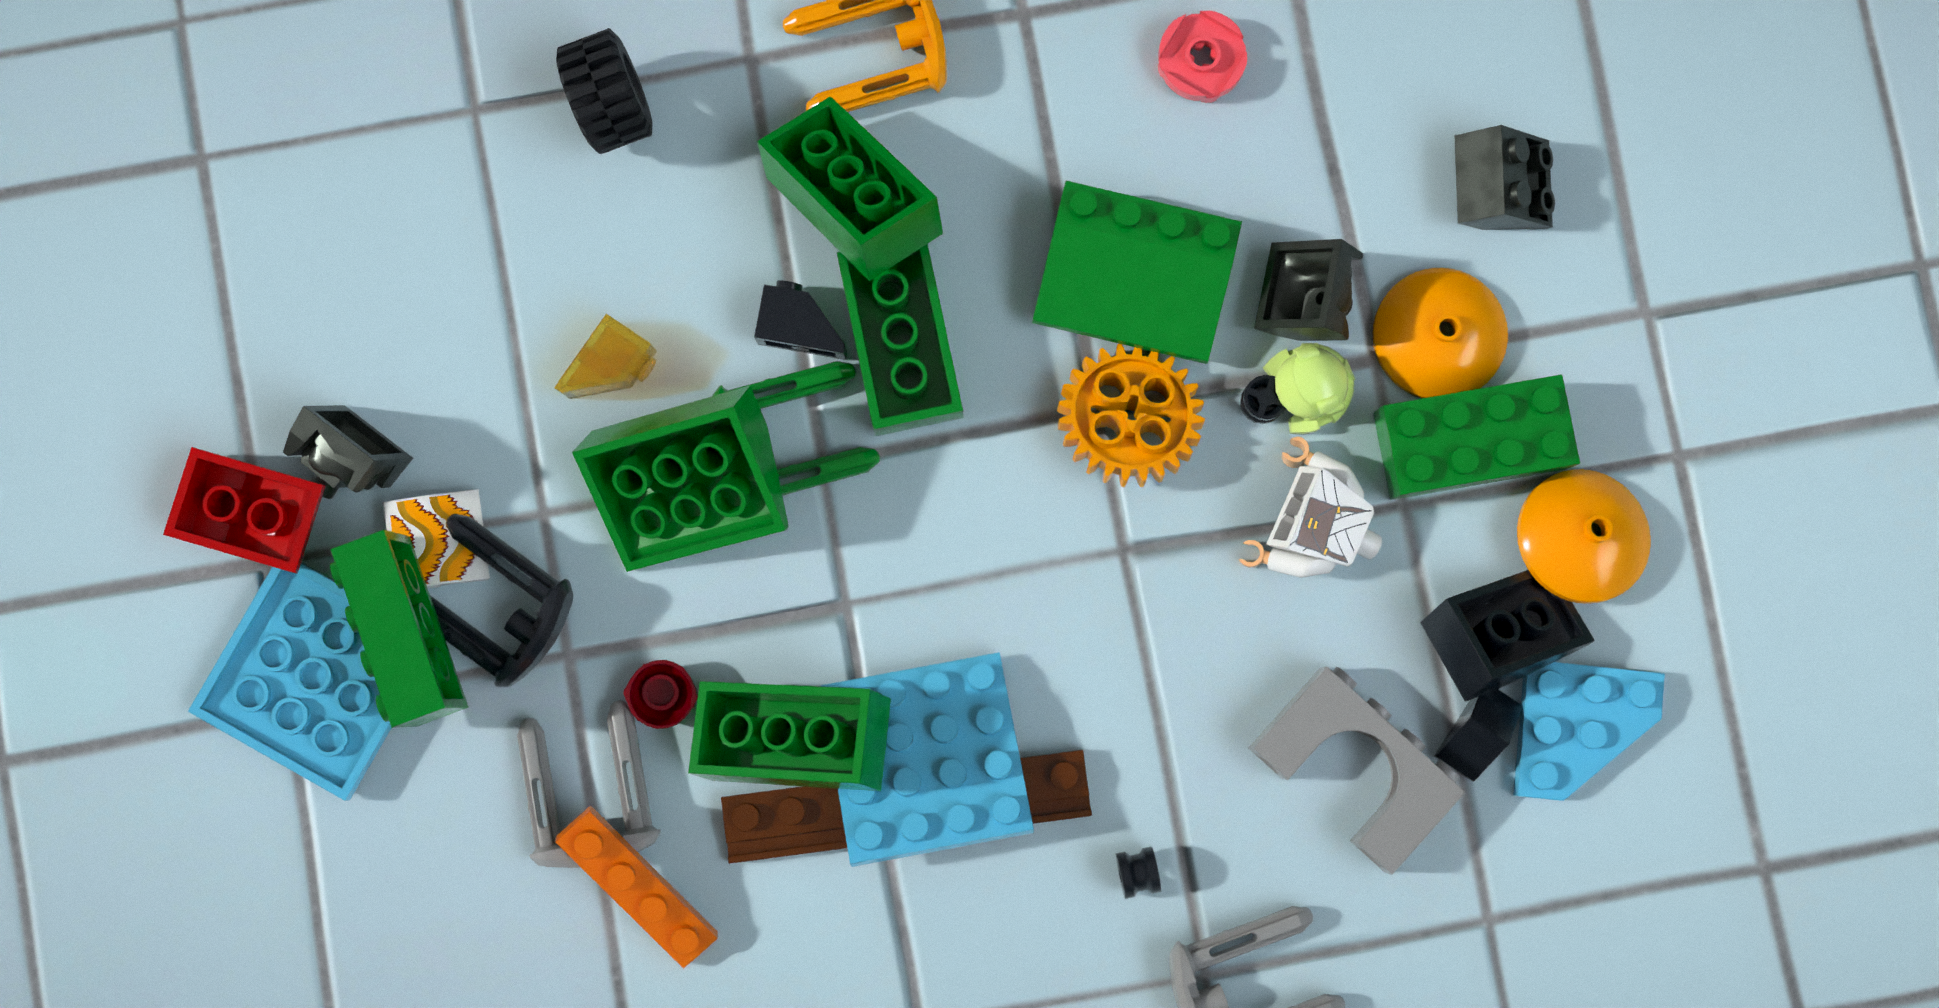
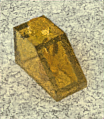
(608, 361)

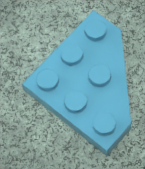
(1578, 723)

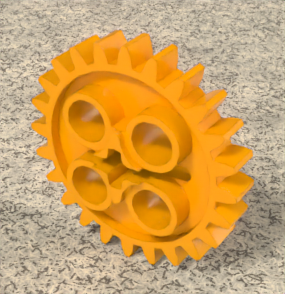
(1128, 452)

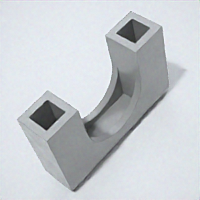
(1418, 788)

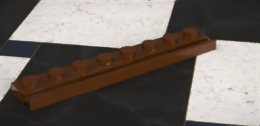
(812, 821)

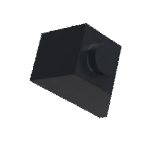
(795, 322)

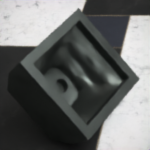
(1307, 290)
(344, 450)

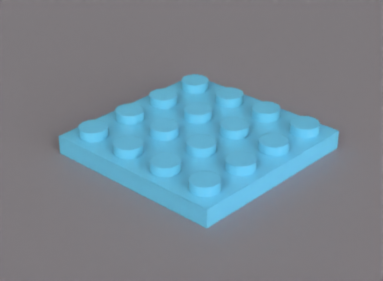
(298, 683)
(947, 764)

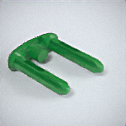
(811, 382)

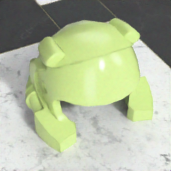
(1312, 385)

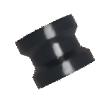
(1264, 390)
(1138, 872)

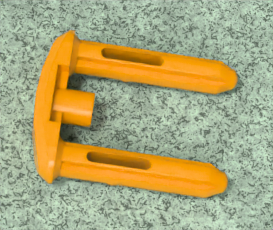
(921, 31)

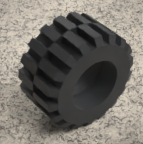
(604, 91)

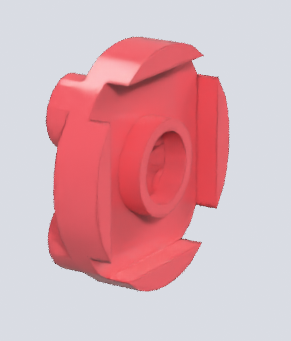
(1207, 81)

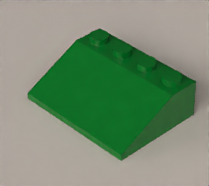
(1137, 272)
(685, 479)

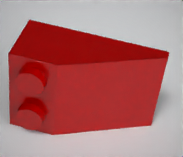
(244, 510)

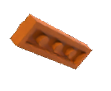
(637, 887)

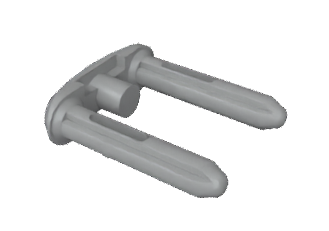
(536, 767)
(1188, 959)

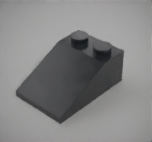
(1503, 633)

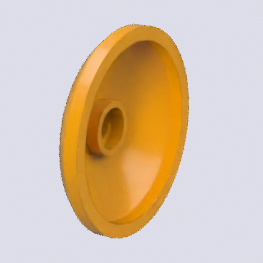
(1417, 352)
(1564, 551)

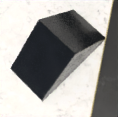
(1480, 734)

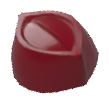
(661, 694)

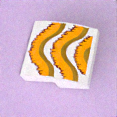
(438, 554)

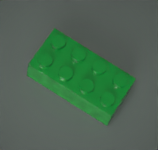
(850, 188)
(902, 344)
(1476, 437)
(397, 629)
(790, 735)

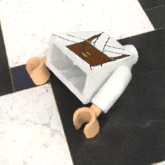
(1320, 520)

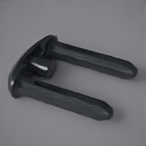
(535, 635)

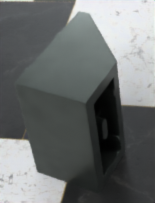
(1503, 179)

